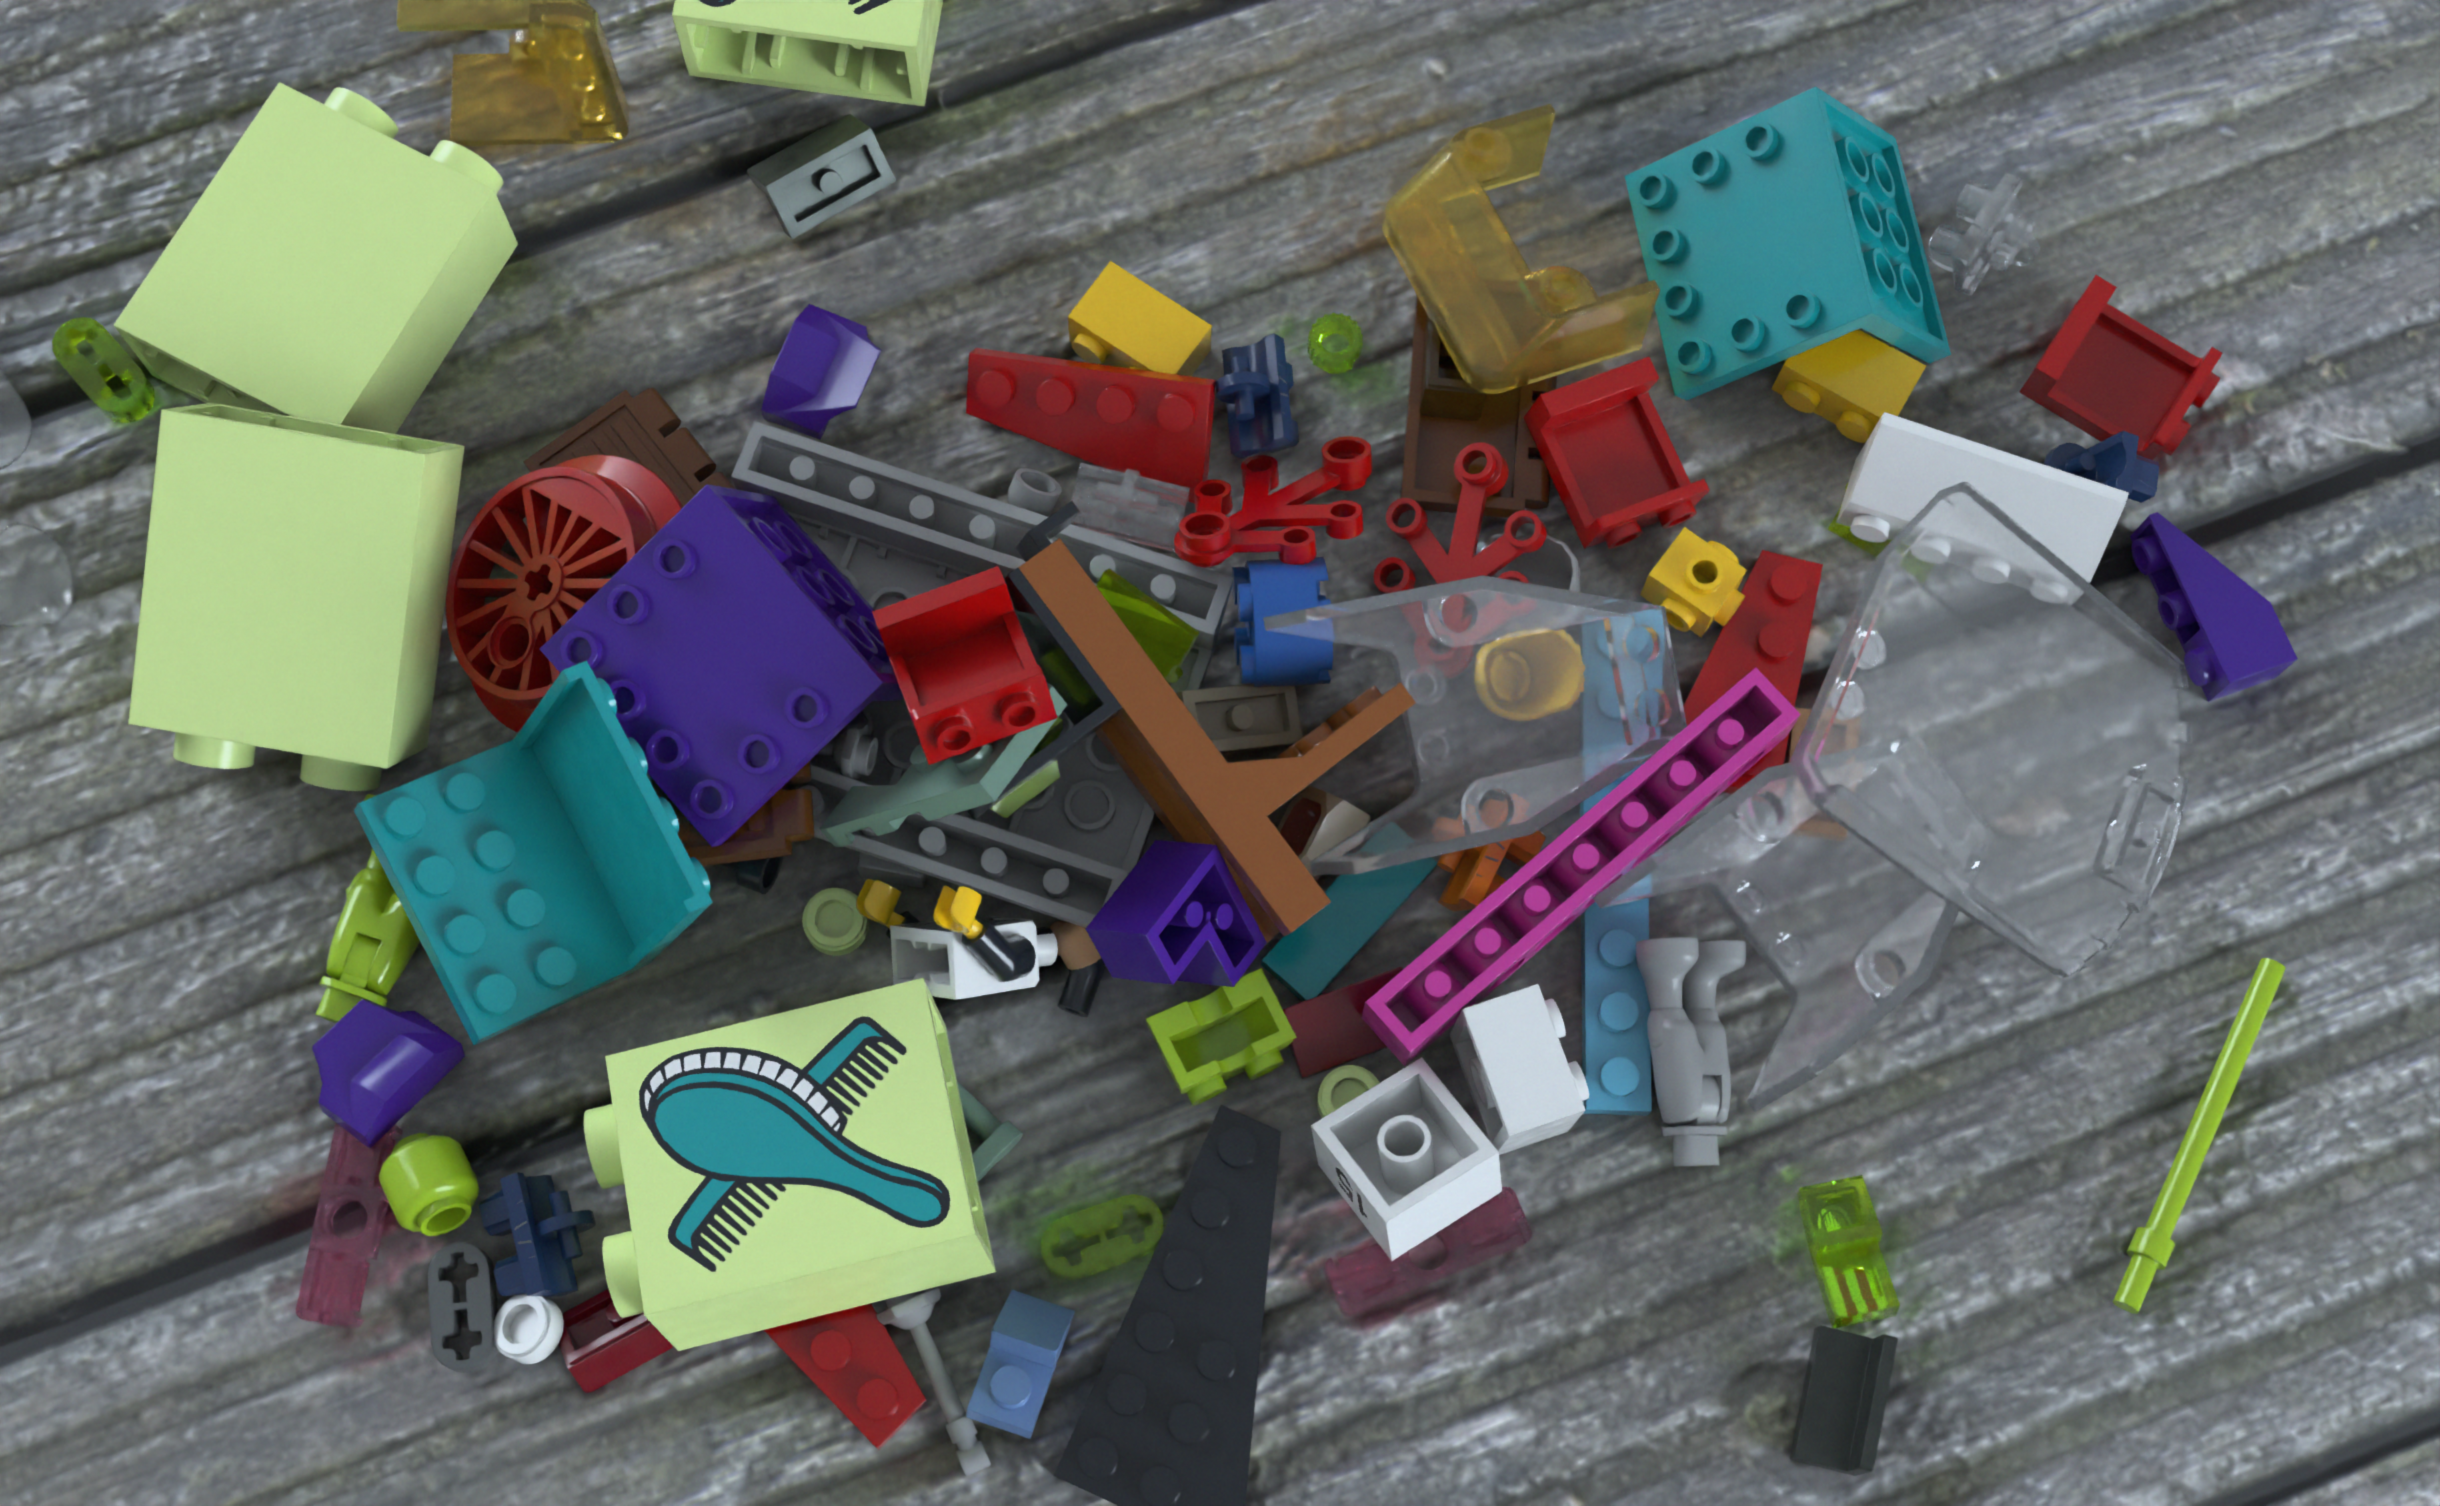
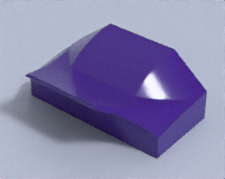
(818, 371)
(380, 1067)

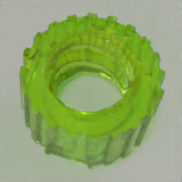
(1335, 361)

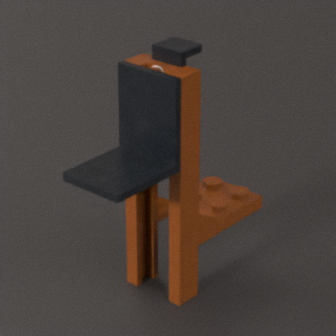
(1158, 742)

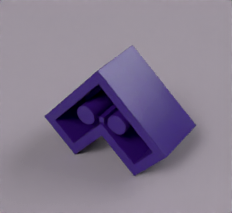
(1177, 920)

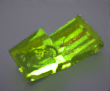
(1846, 1251)

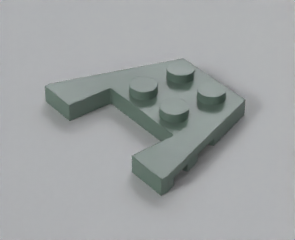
(936, 788)

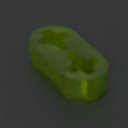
(112, 362)
(1096, 1221)

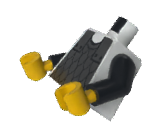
(957, 951)

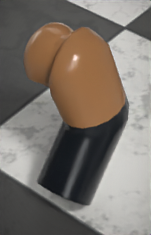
(1084, 967)

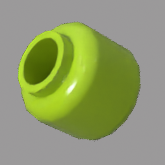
(429, 1184)

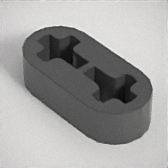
(447, 1309)

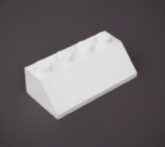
(1911, 463)

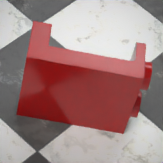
(2120, 376)
(1612, 456)
(964, 665)

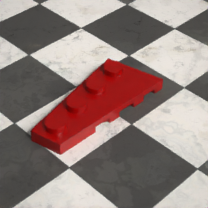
(1099, 412)
(1764, 633)
(856, 1368)

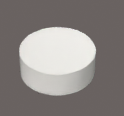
(528, 1328)

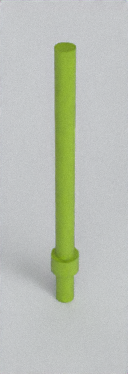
(2152, 1244)

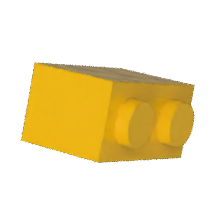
(1136, 327)
(1849, 382)

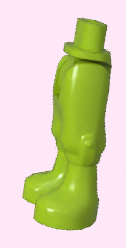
(368, 944)

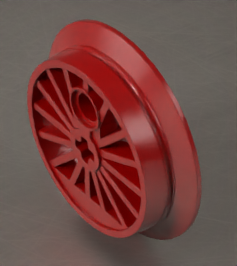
(560, 569)

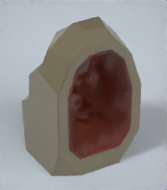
(1319, 822)

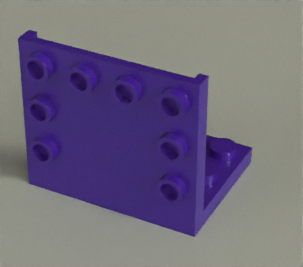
(729, 654)

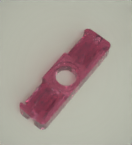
(335, 1266)
(1372, 1279)

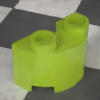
(1222, 1037)

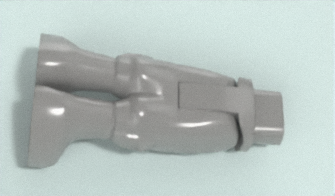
(1689, 1040)

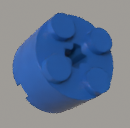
(1276, 658)

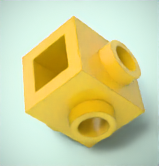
(1695, 583)

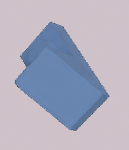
(1019, 1363)

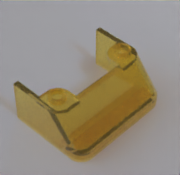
(547, 89)
(1484, 301)

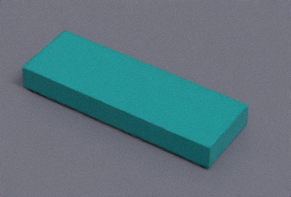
(1336, 934)

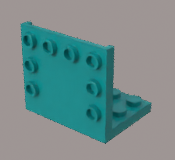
(1782, 243)
(538, 862)

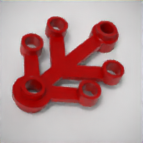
(1211, 536)
(1461, 559)

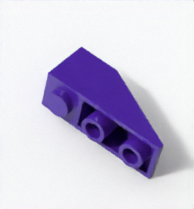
(2219, 619)

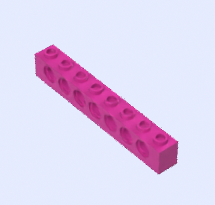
(1578, 866)

